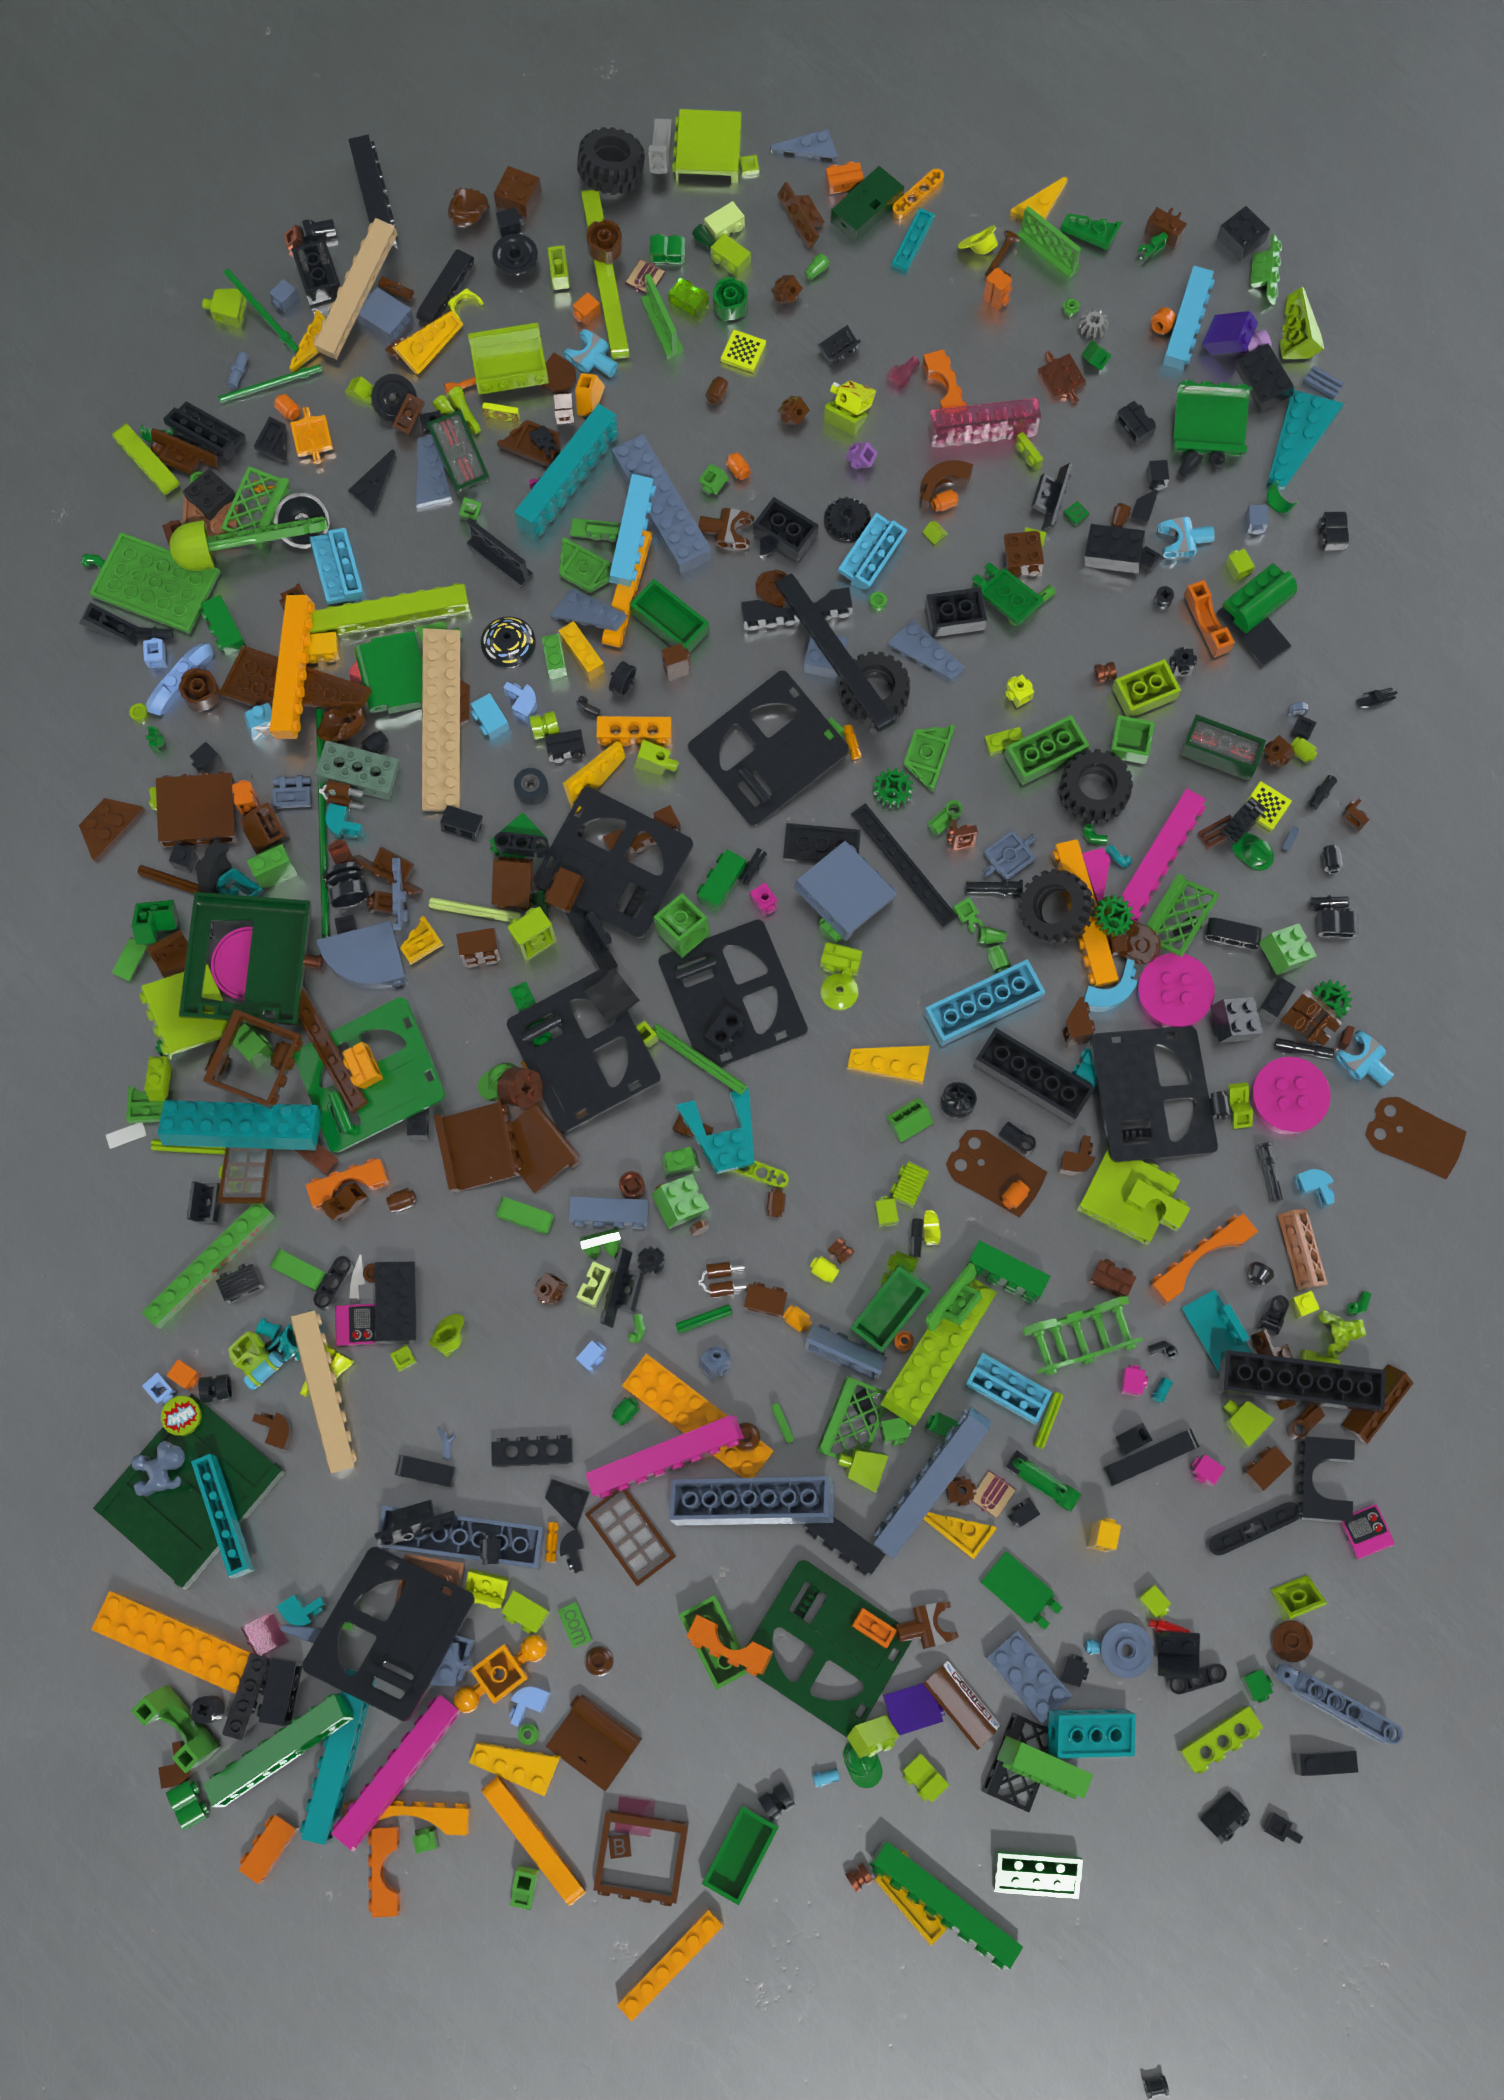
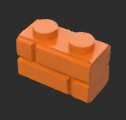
(843, 177)
(997, 289)
(245, 797)

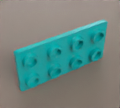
(1216, 1326)

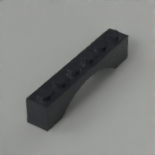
(759, 614)

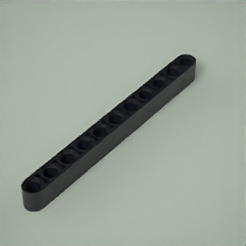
(835, 653)

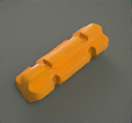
(852, 742)
(551, 1541)

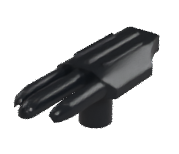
(1375, 698)

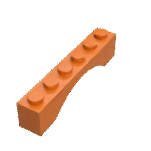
(1234, 1234)

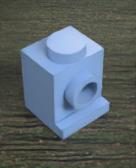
(154, 653)
(591, 1355)
(154, 1385)

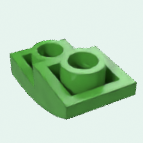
(129, 959)

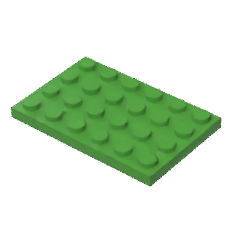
(152, 584)

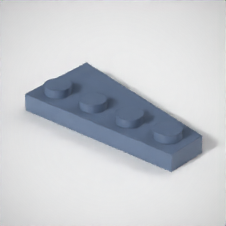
(431, 476)

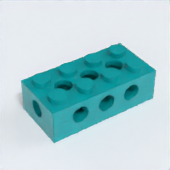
(1091, 1733)

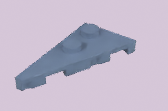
(811, 145)
(399, 895)

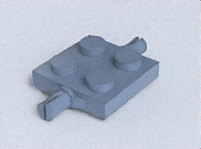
(1009, 855)
(450, 1667)

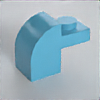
(1316, 1181)

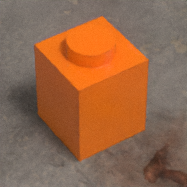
(586, 309)
(184, 1375)

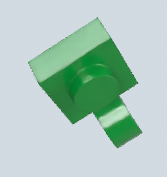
(1156, 244)

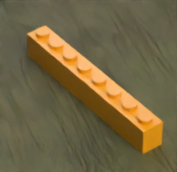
(292, 667)
(1093, 942)

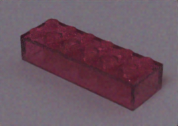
(984, 422)

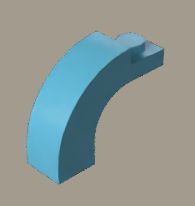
(1109, 999)

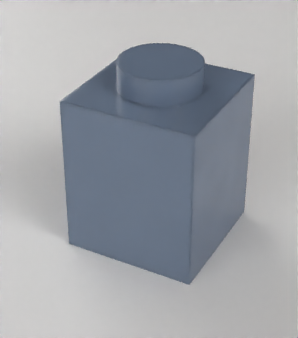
(284, 296)
(1256, 519)

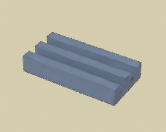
(1325, 380)

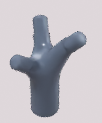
(446, 1443)

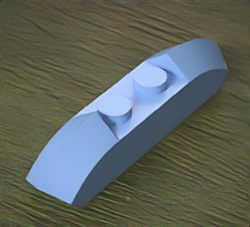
(168, 689)

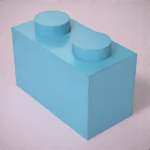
(490, 717)

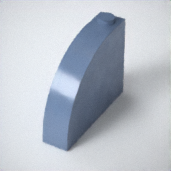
(365, 956)

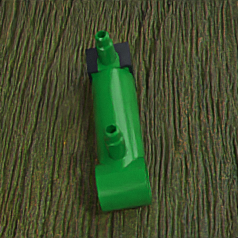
(1056, 1490)

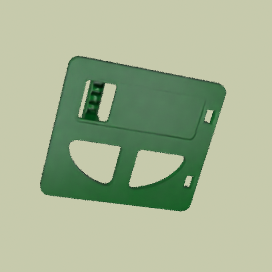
(391, 1100)

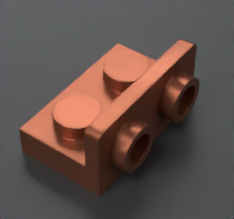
(961, 837)

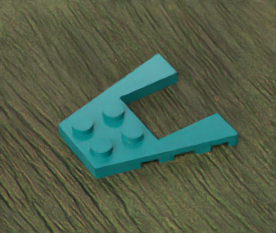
(729, 1148)

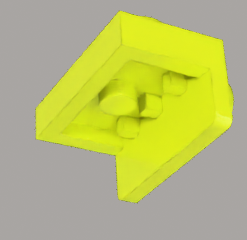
(487, 1588)

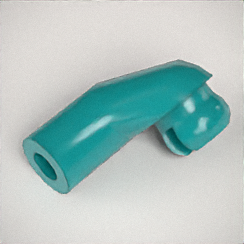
(1117, 857)

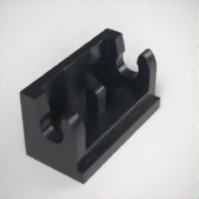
(461, 823)

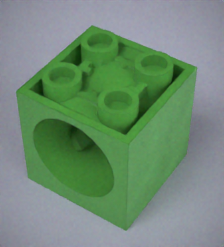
(682, 925)

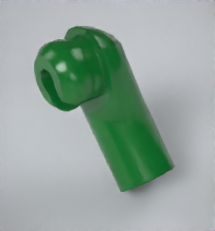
(92, 558)
(1092, 837)
(1361, 1305)

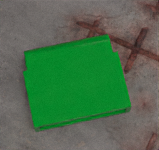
(392, 671)

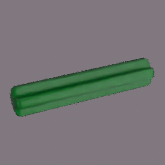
(704, 1318)

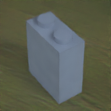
(384, 315)

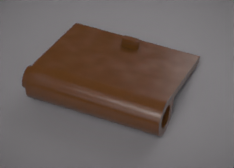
(541, 1148)
(593, 1742)

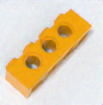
(626, 724)

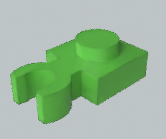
(966, 912)

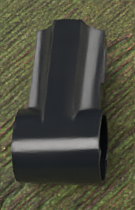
(312, 231)
(1016, 1137)

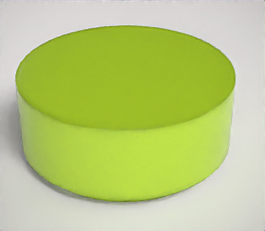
(138, 712)

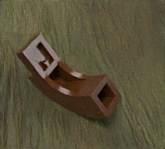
(944, 473)

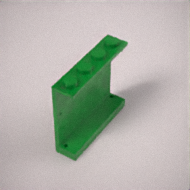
(1211, 418)

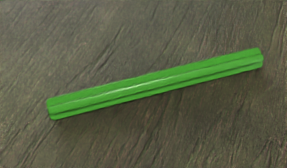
(700, 1059)

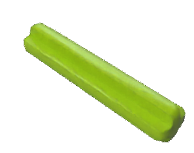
(1048, 1420)

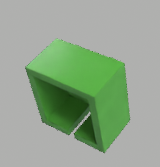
(1130, 738)
(1287, 949)
(680, 1201)

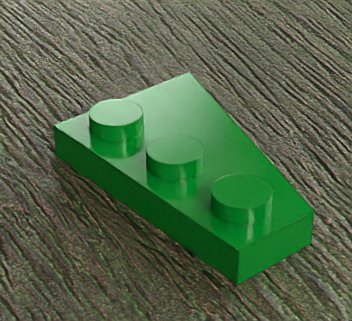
(1092, 231)

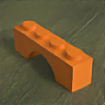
(938, 368)
(1200, 603)
(371, 1174)
(706, 1634)
(385, 1899)

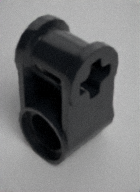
(1273, 1318)

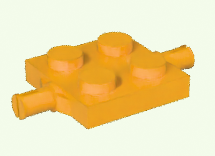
(311, 435)

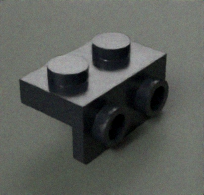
(838, 344)
(203, 1202)
(1226, 1817)

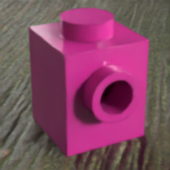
(764, 899)
(1133, 1380)
(1206, 1470)

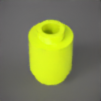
(824, 1269)

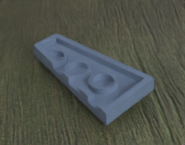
(587, 611)
(920, 646)

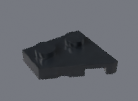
(273, 440)
(567, 1501)

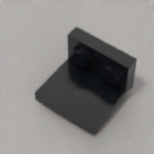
(1178, 1654)

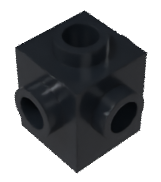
(1183, 661)
(651, 1268)

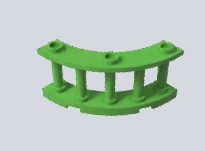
(1074, 1319)

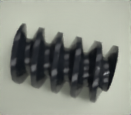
(200, 1713)

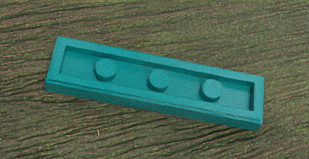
(912, 240)

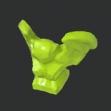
(1342, 1332)

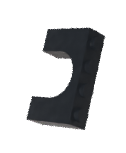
(1313, 1505)

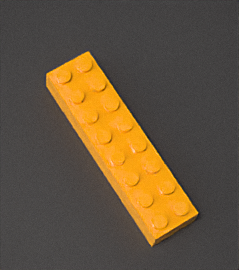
(688, 1411)
(172, 1640)

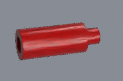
(1163, 1625)

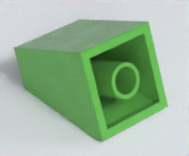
(272, 866)

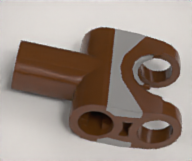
(725, 528)
(925, 1626)

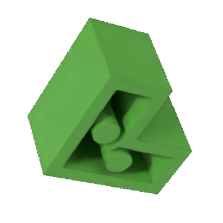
(251, 1046)

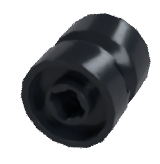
(222, 1388)
(776, 1802)

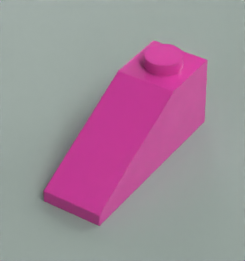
(1097, 866)

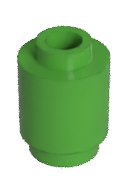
(998, 959)

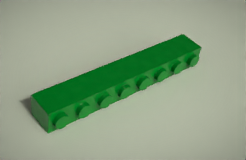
(278, 1750)
(946, 1906)

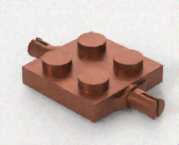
(1062, 377)

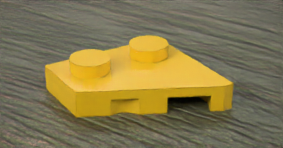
(420, 942)

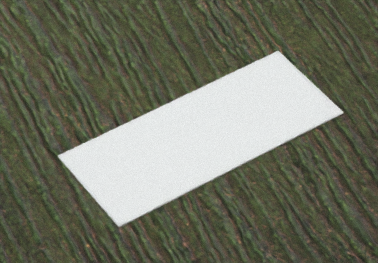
(125, 1135)

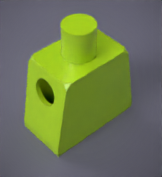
(226, 306)
(654, 759)
(1246, 1421)
(864, 1467)

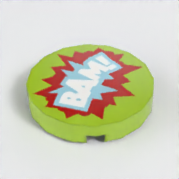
(181, 1415)

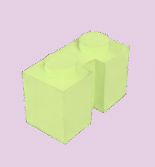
(725, 220)
(598, 1279)

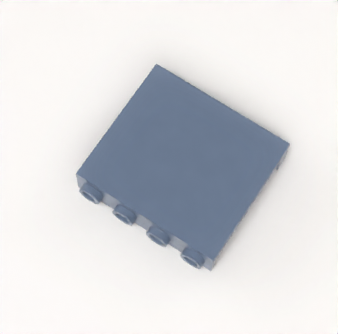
(845, 889)

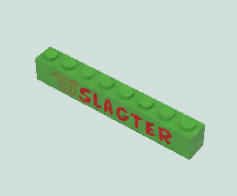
(207, 1265)

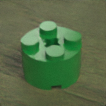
(730, 299)

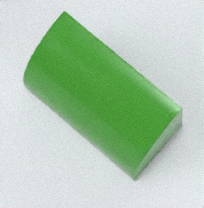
(910, 1119)

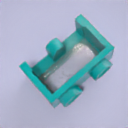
(237, 883)

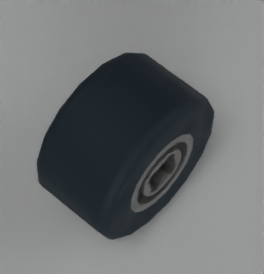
(535, 791)

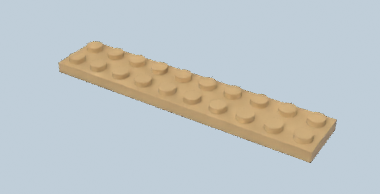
(440, 719)

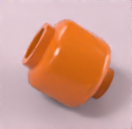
(1163, 320)

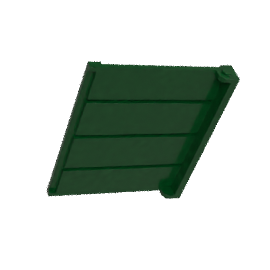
(174, 1523)

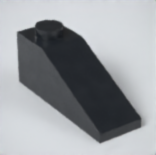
(108, 624)
(1325, 1763)

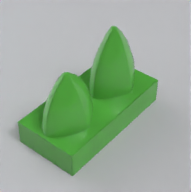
(609, 1239)

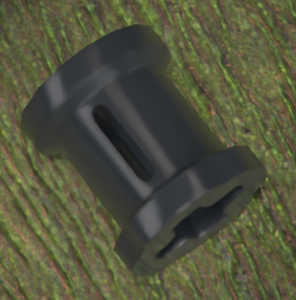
(1156, 2087)

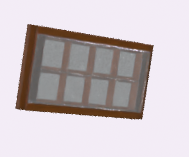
(245, 1176)
(630, 1535)

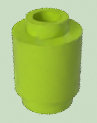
(1304, 750)

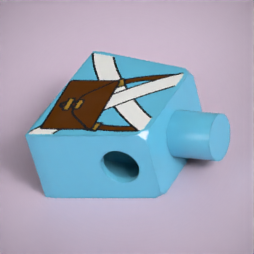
(258, 721)

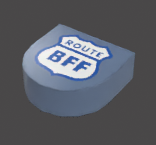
(1297, 709)

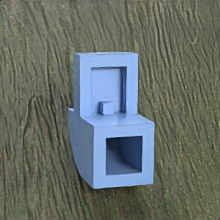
(525, 700)
(530, 1697)

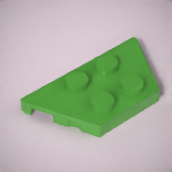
(583, 567)
(928, 753)

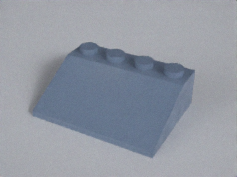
(845, 1352)

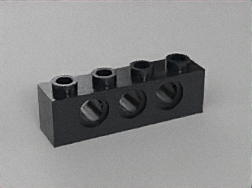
(563, 1456)

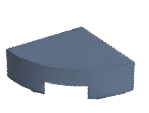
(1291, 838)

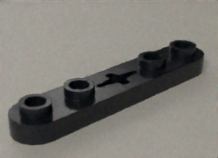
(1235, 1536)

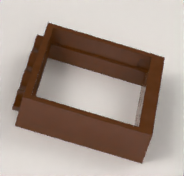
(225, 1045)
(648, 1822)

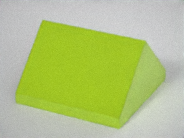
(843, 418)
(1297, 1597)

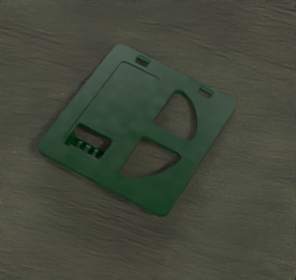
(831, 1640)

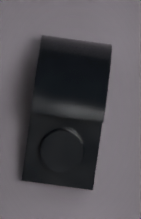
(570, 1546)

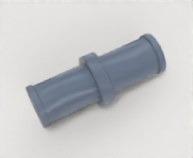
(237, 370)

